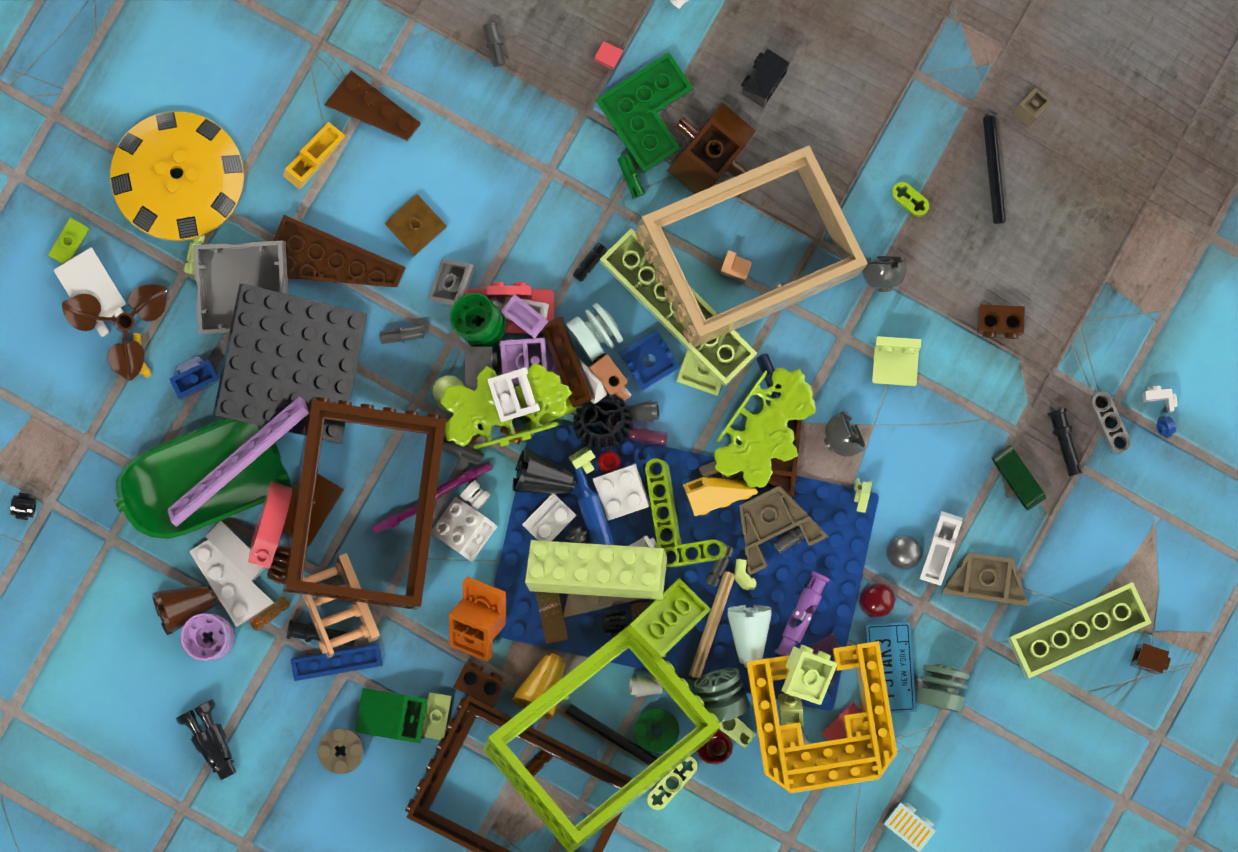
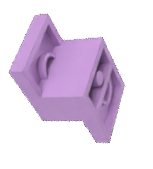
(525, 353)

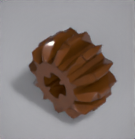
(278, 565)

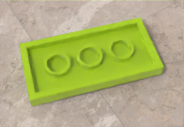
(668, 619)

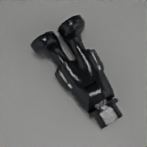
(210, 742)

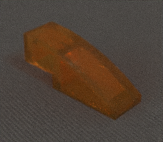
(551, 617)

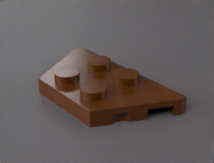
(785, 471)

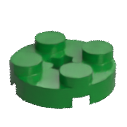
(669, 732)

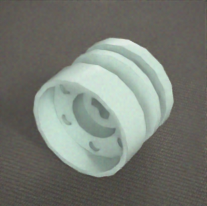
(594, 332)

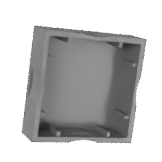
(224, 267)

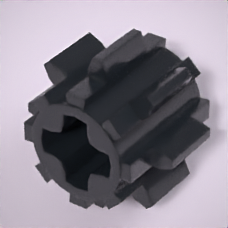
(23, 506)
(614, 622)

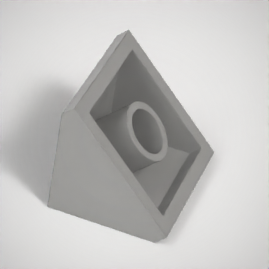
(451, 282)

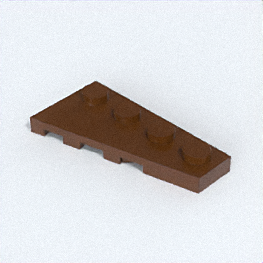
(364, 102)

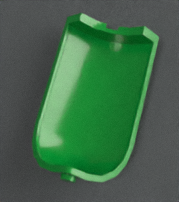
(171, 469)

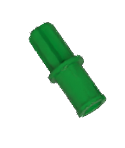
(630, 176)

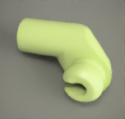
(742, 577)

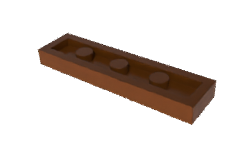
(567, 361)

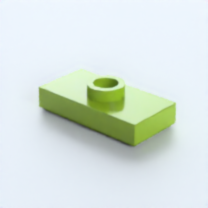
(69, 241)

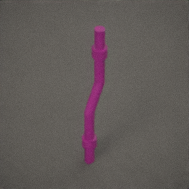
(468, 476)

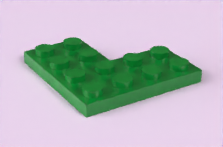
(635, 106)

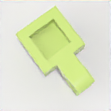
(862, 494)

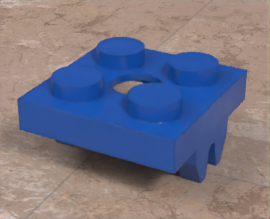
(653, 345)

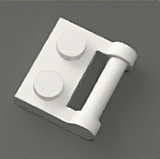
(506, 397)

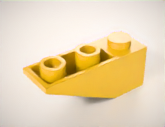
(711, 493)

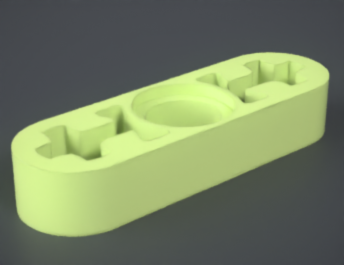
(665, 799)

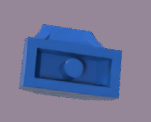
(193, 377)

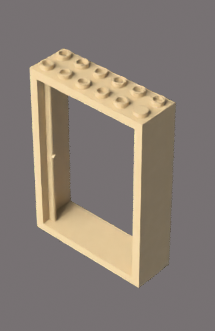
(678, 292)

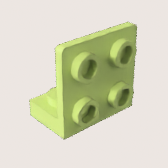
(895, 361)

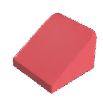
(608, 55)

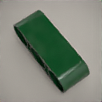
(1018, 477)

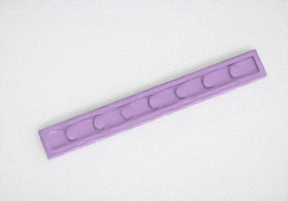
(238, 461)

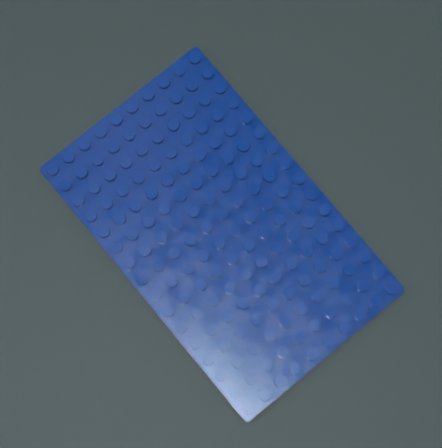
(778, 585)

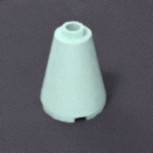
(749, 630)

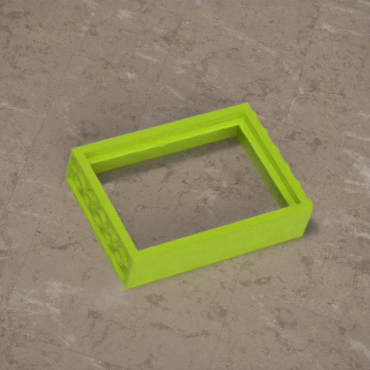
(663, 671)

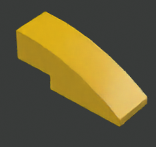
(313, 155)

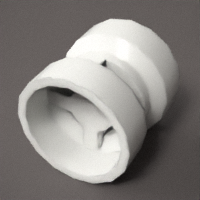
(479, 499)

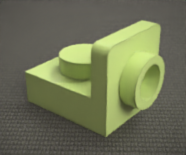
(790, 709)

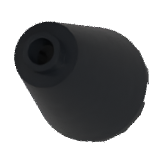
(541, 475)

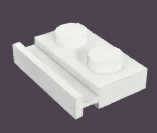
(549, 519)

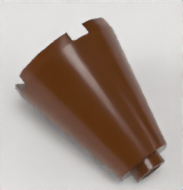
(180, 605)

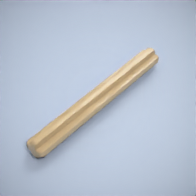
(712, 625)

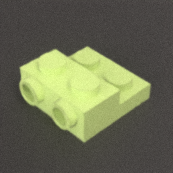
(808, 674)

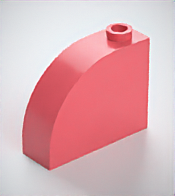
(270, 525)

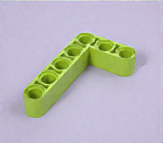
(671, 521)

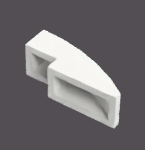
(941, 548)
(234, 550)

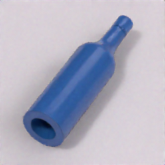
(592, 512)

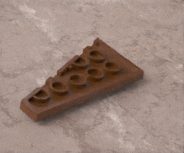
(326, 258)

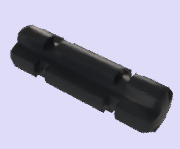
(589, 262)

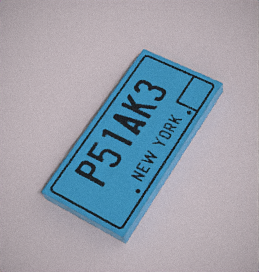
(897, 662)

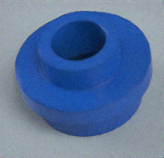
(1165, 426)

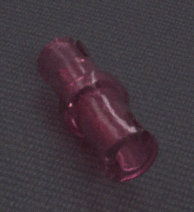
(648, 436)

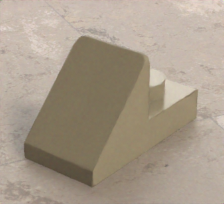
(1032, 107)

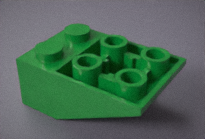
(391, 715)

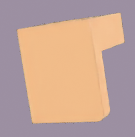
(735, 267)

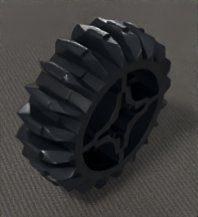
(609, 412)

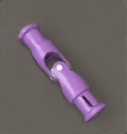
(804, 610)

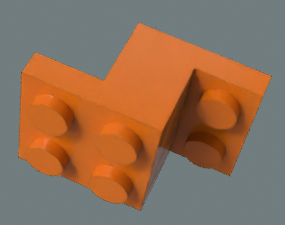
(477, 618)

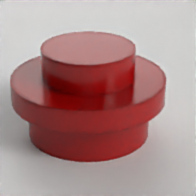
(609, 462)

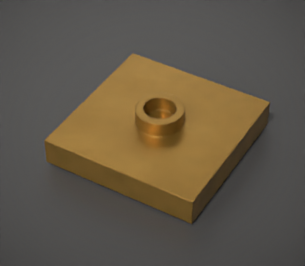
(415, 225)

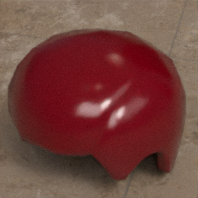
(877, 600)
(717, 749)

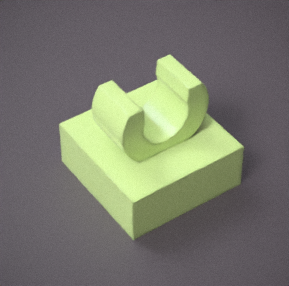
(583, 459)

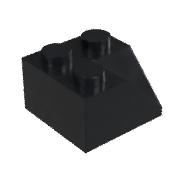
(768, 74)

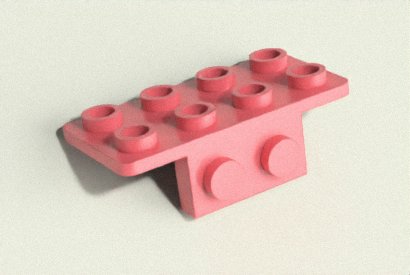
(522, 291)

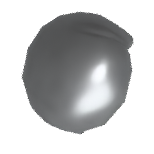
(904, 552)

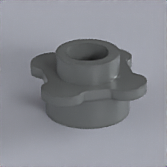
(576, 534)

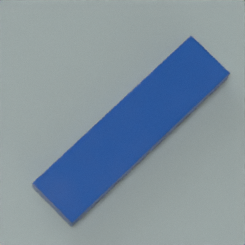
(340, 662)

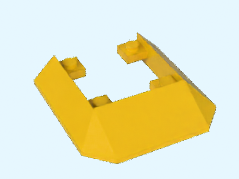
(832, 763)

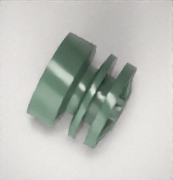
(942, 688)
(723, 693)

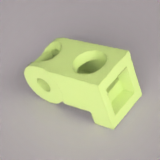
(737, 731)

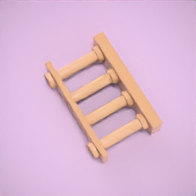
(358, 609)

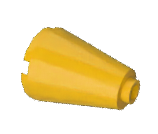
(541, 679)

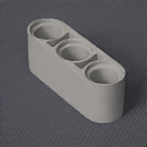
(1108, 434)

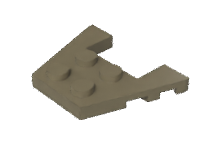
(769, 517)

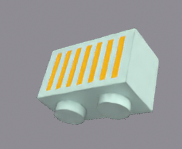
(909, 827)

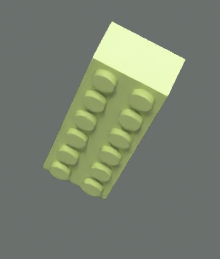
(596, 569)
(1079, 630)

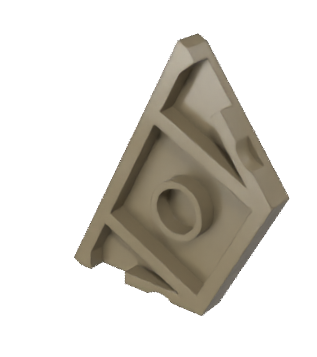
(987, 579)
(580, 604)

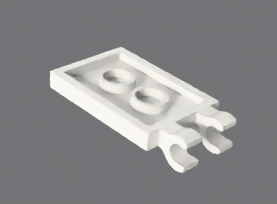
(88, 276)

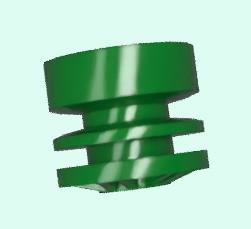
(478, 320)

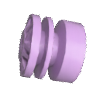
(195, 637)

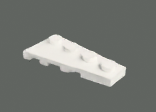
(235, 591)

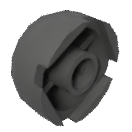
(885, 272)
(843, 436)

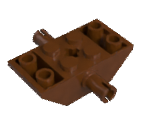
(699, 168)

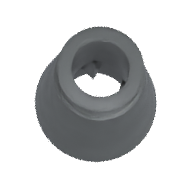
(645, 411)

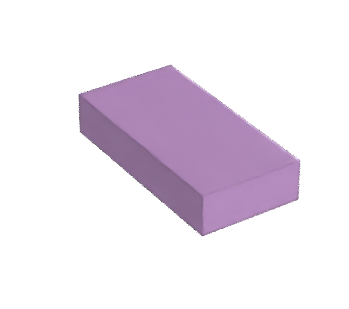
(524, 316)

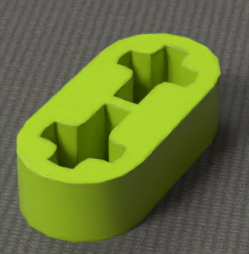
(907, 204)

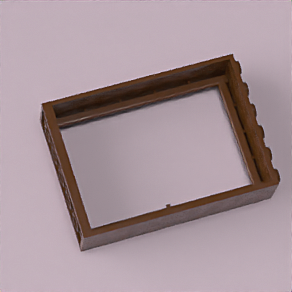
(365, 415)
(448, 748)

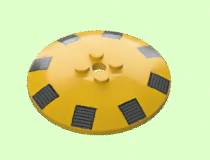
(181, 206)

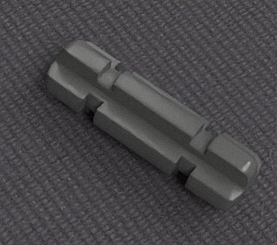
(719, 567)

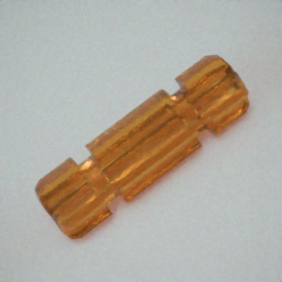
(269, 613)

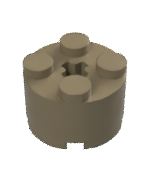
(328, 753)

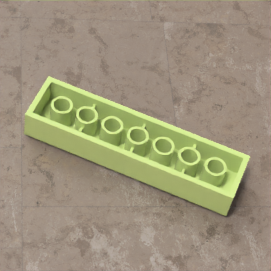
(628, 264)

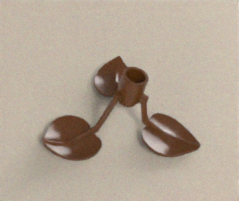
(122, 358)

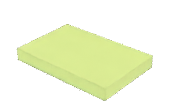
(697, 376)

